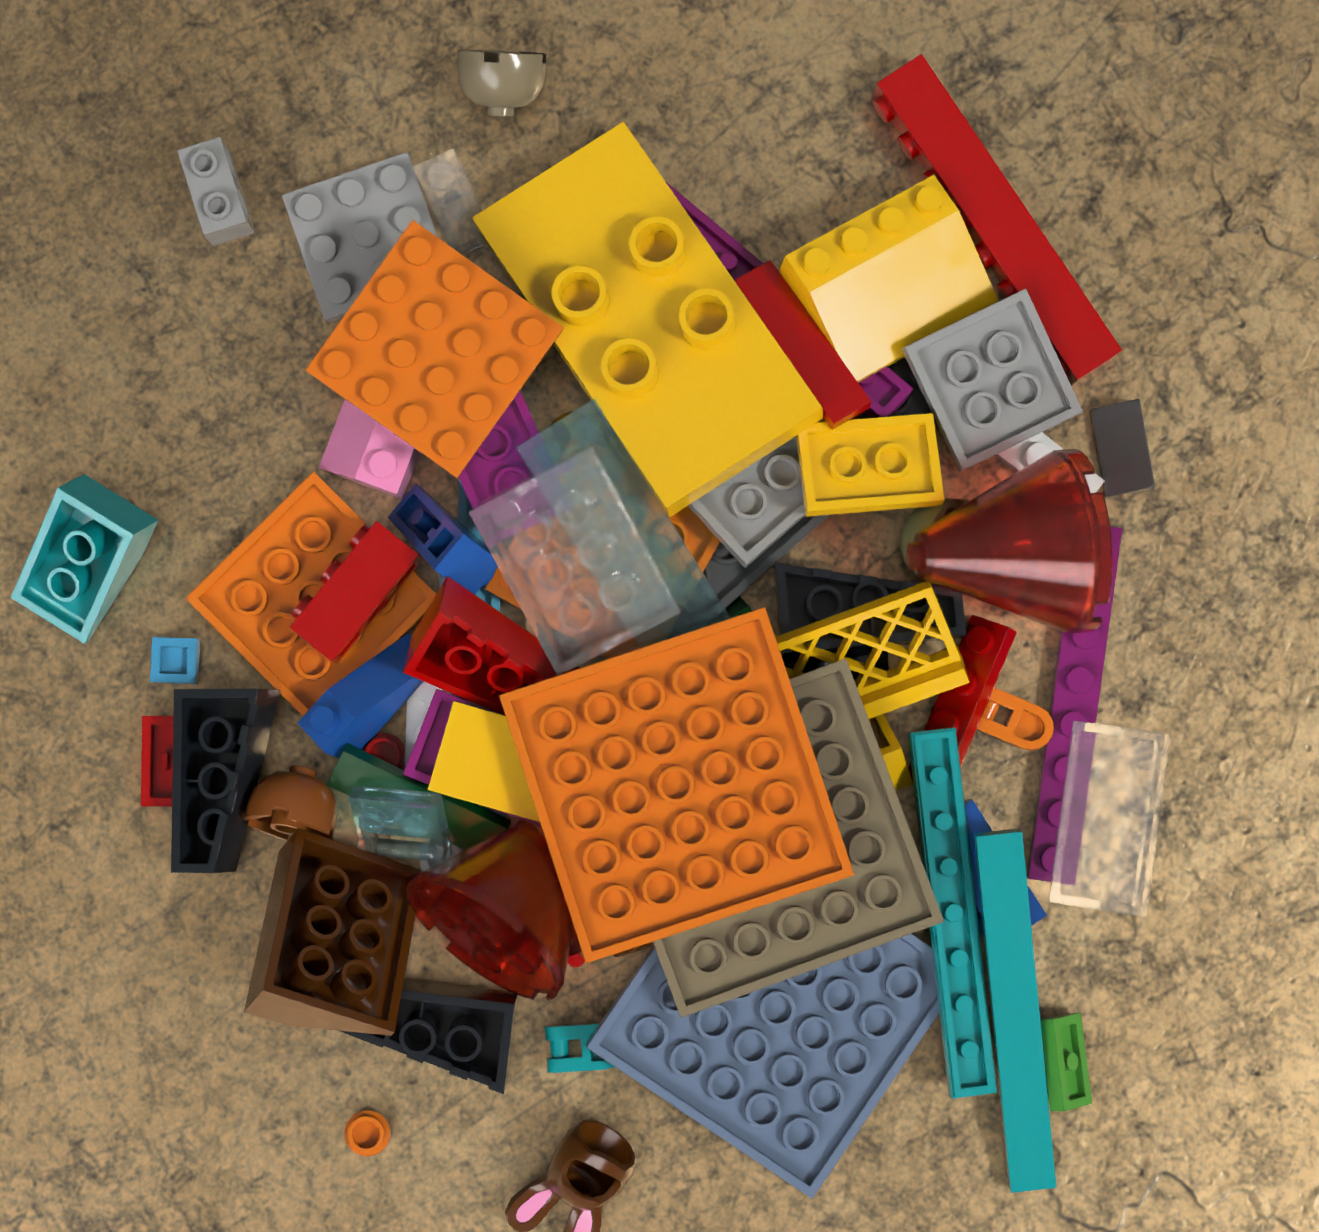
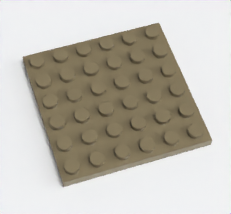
(834, 921)

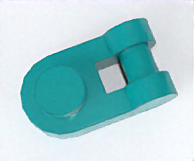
(560, 1059)

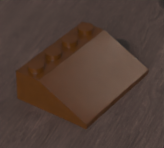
(333, 938)

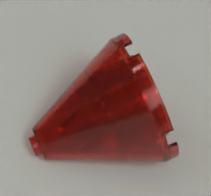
(1027, 545)

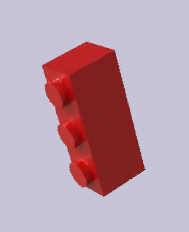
(354, 591)

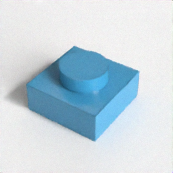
(175, 660)

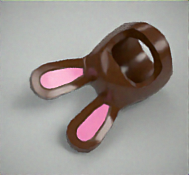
(585, 1173)

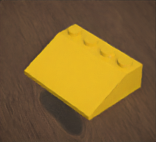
(890, 277)

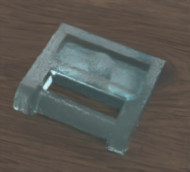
(401, 814)

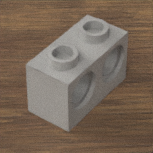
(216, 191)

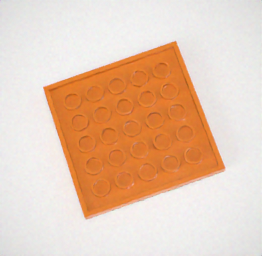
(676, 785)

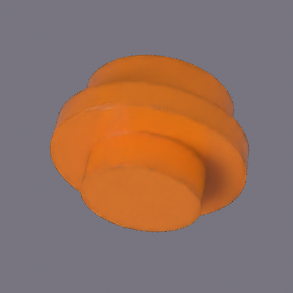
(367, 1132)

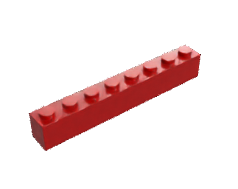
(993, 214)

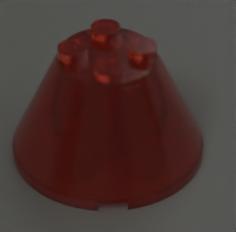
(501, 911)

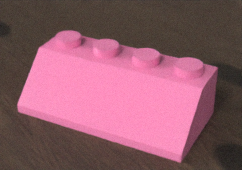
(369, 453)

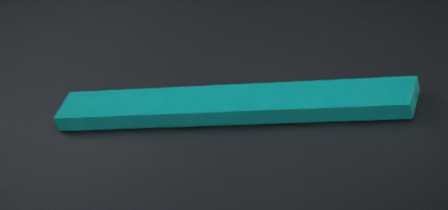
(957, 939)
(1015, 1009)

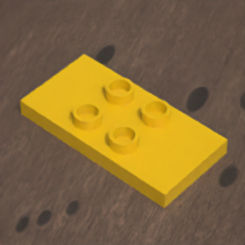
(648, 318)

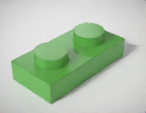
(1065, 1062)

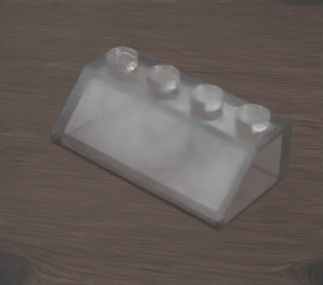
(1110, 818)

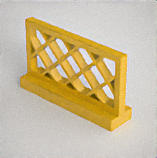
(916, 675)

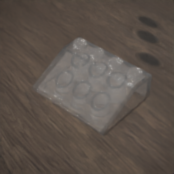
(574, 560)

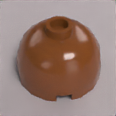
(292, 802)

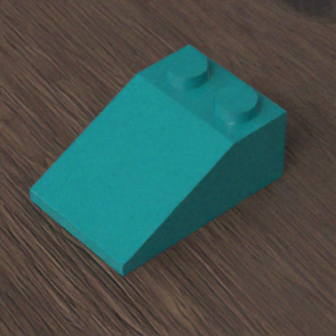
(82, 556)

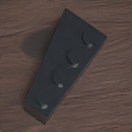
(816, 594)
(216, 765)
(454, 1029)

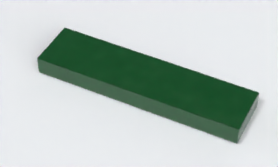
(466, 821)

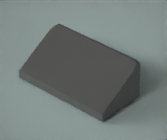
(1122, 448)

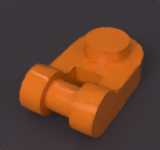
(1027, 726)

